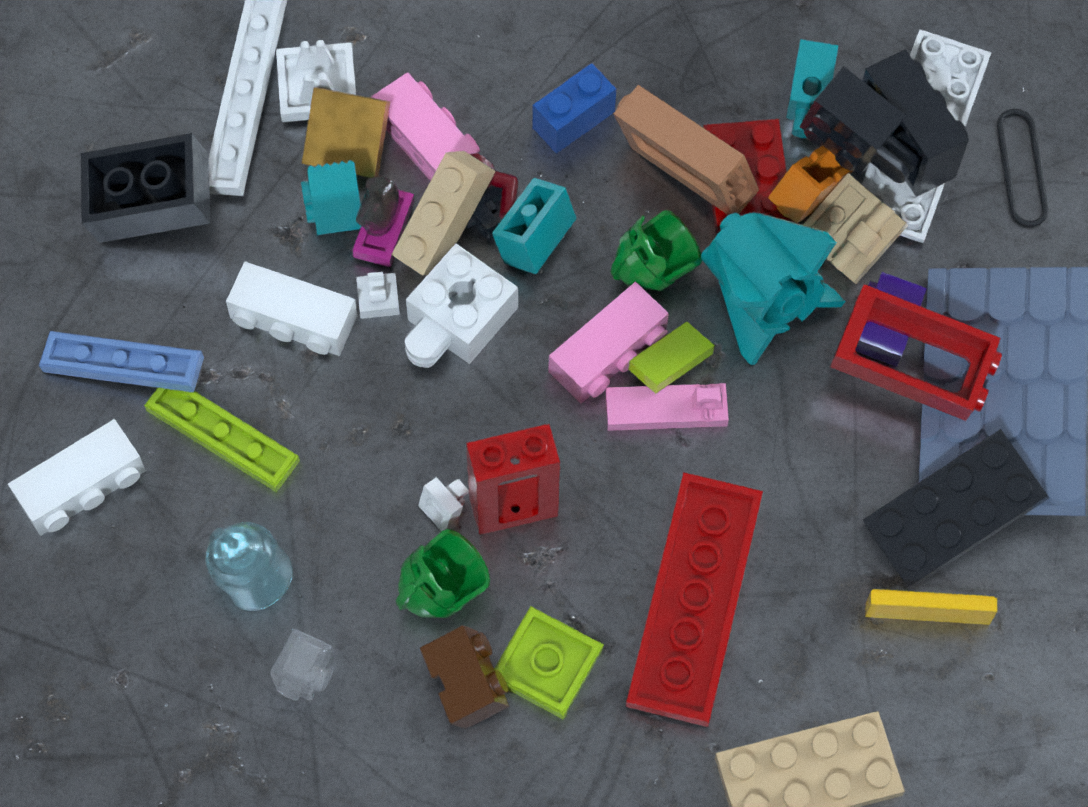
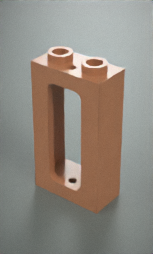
(686, 151)

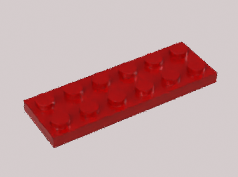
(694, 600)

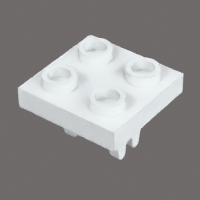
(310, 67)

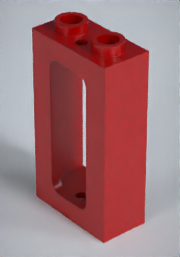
(928, 327)
(491, 464)

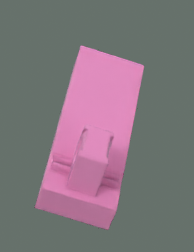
(670, 408)

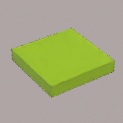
(548, 662)

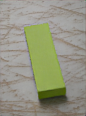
(224, 435)

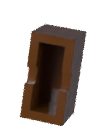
(470, 682)

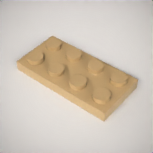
(816, 767)

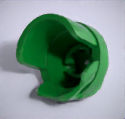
(656, 252)
(442, 576)

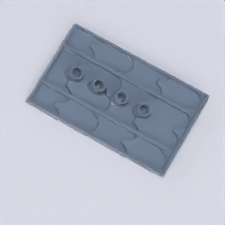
(1039, 383)

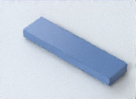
(121, 361)

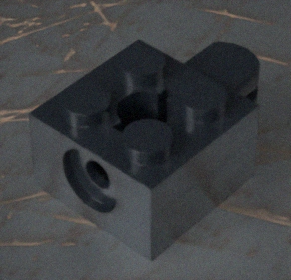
(859, 128)

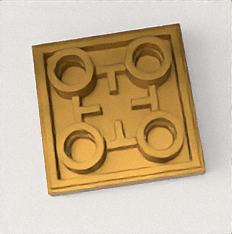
(346, 129)

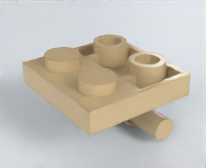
(859, 226)

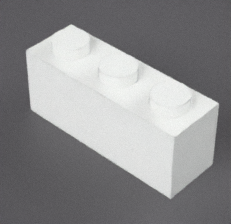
(291, 309)
(77, 478)

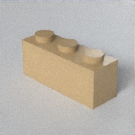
(443, 211)

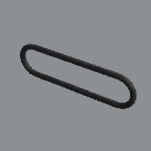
(1007, 169)

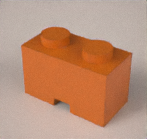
(807, 184)

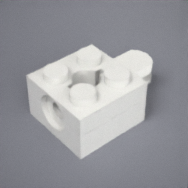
(461, 323)

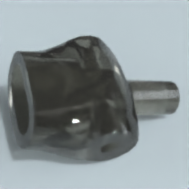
(378, 206)

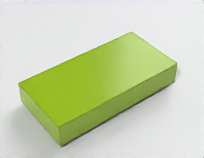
(671, 357)

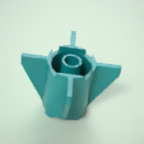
(768, 276)

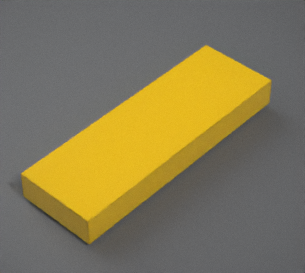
(931, 606)

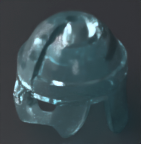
(248, 565)

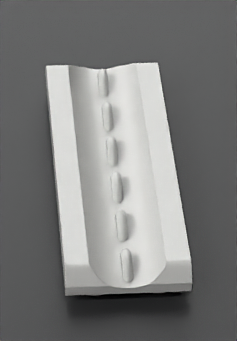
(957, 74)

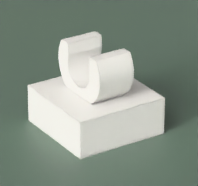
(377, 295)
(443, 503)

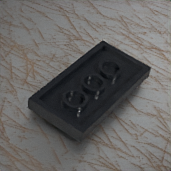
(955, 509)

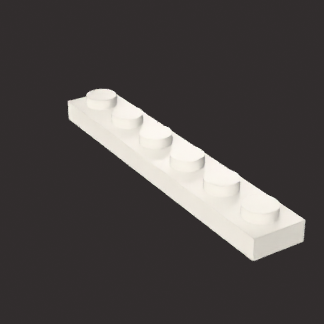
(244, 96)

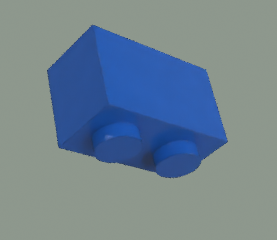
(574, 108)

